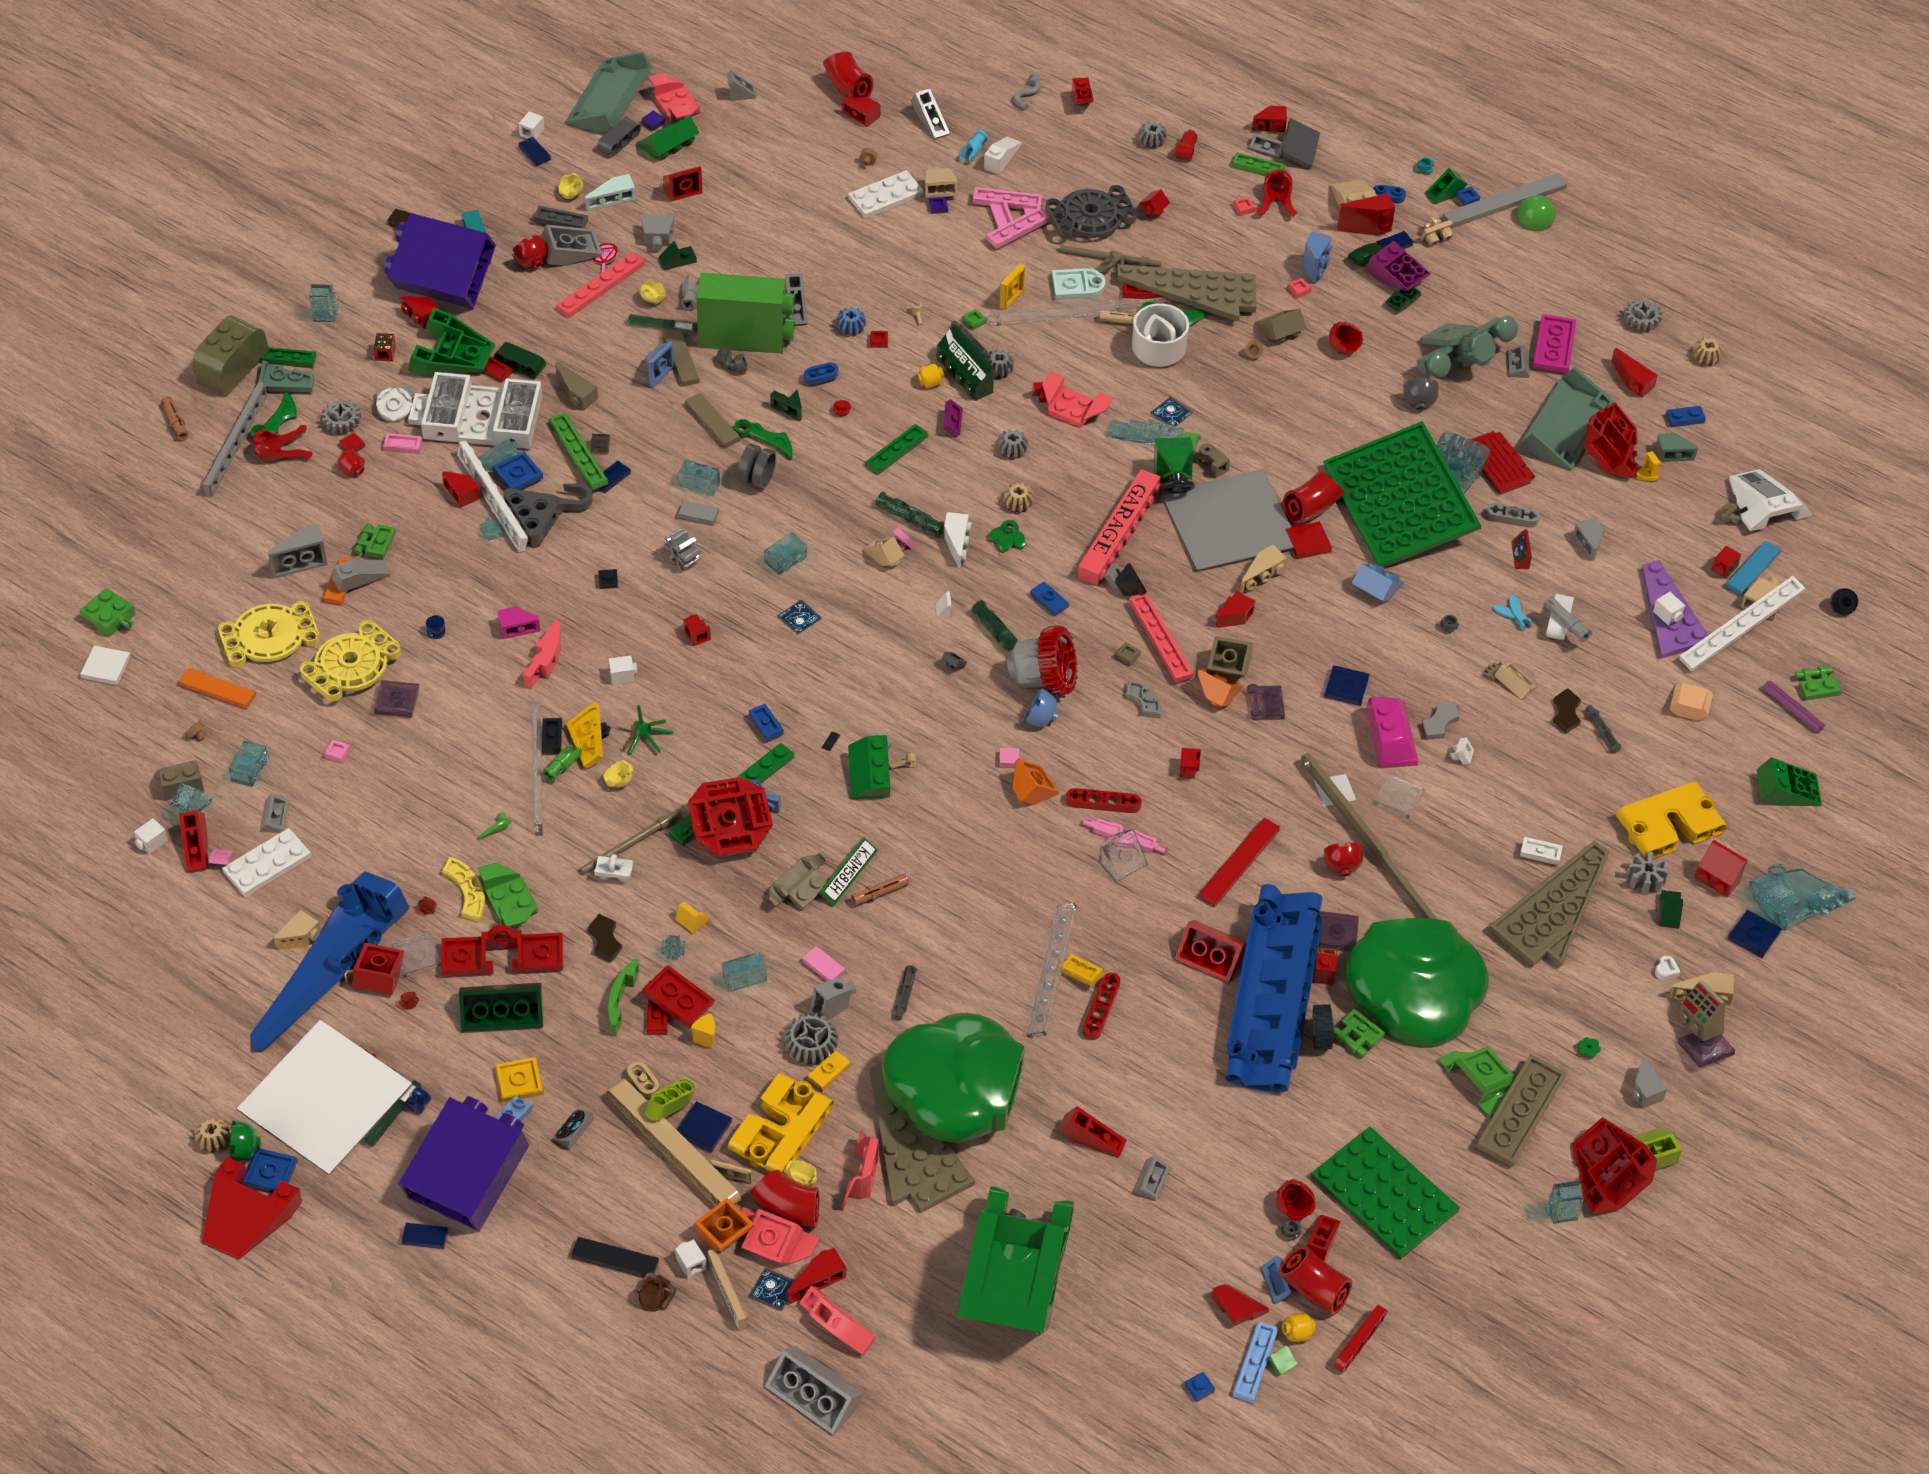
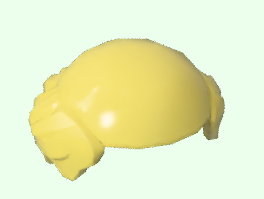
(570, 186)
(652, 292)
(618, 774)
(801, 1172)

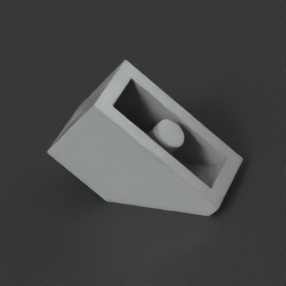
(1589, 536)
(1648, 1086)

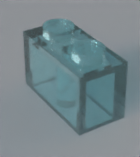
(323, 303)
(699, 477)
(785, 553)
(248, 763)
(744, 971)
(1565, 1202)

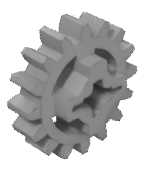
(1643, 314)
(341, 416)

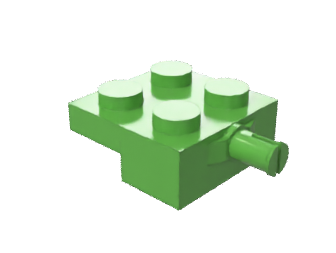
(108, 612)

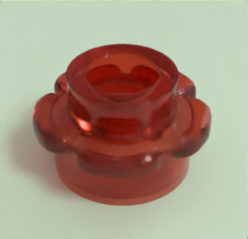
(427, 905)
(409, 1000)

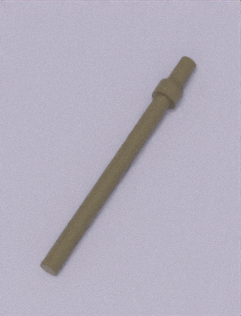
(1143, 261)
(660, 823)

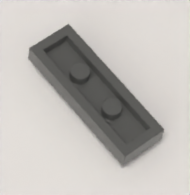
(560, 217)

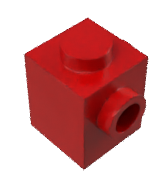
(1154, 203)

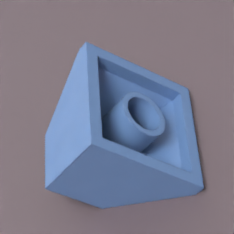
(659, 362)

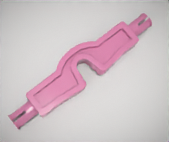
(1107, 828)

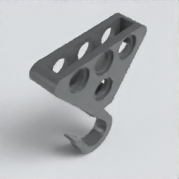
(539, 511)

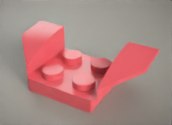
(673, 97)
(1071, 405)
(861, 1185)
(777, 1238)

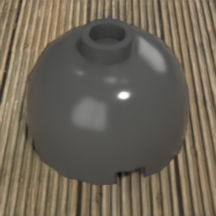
(1420, 393)

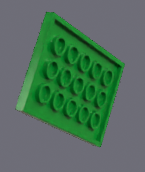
(1385, 1192)

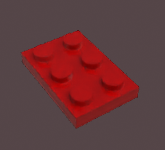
(678, 996)

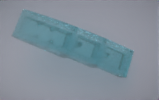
(1143, 432)

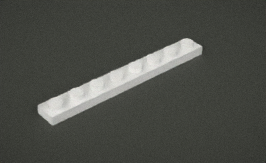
(492, 496)
(1742, 623)

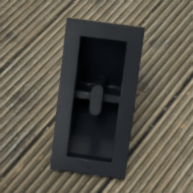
(1129, 582)

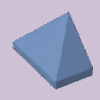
(1278, 1286)

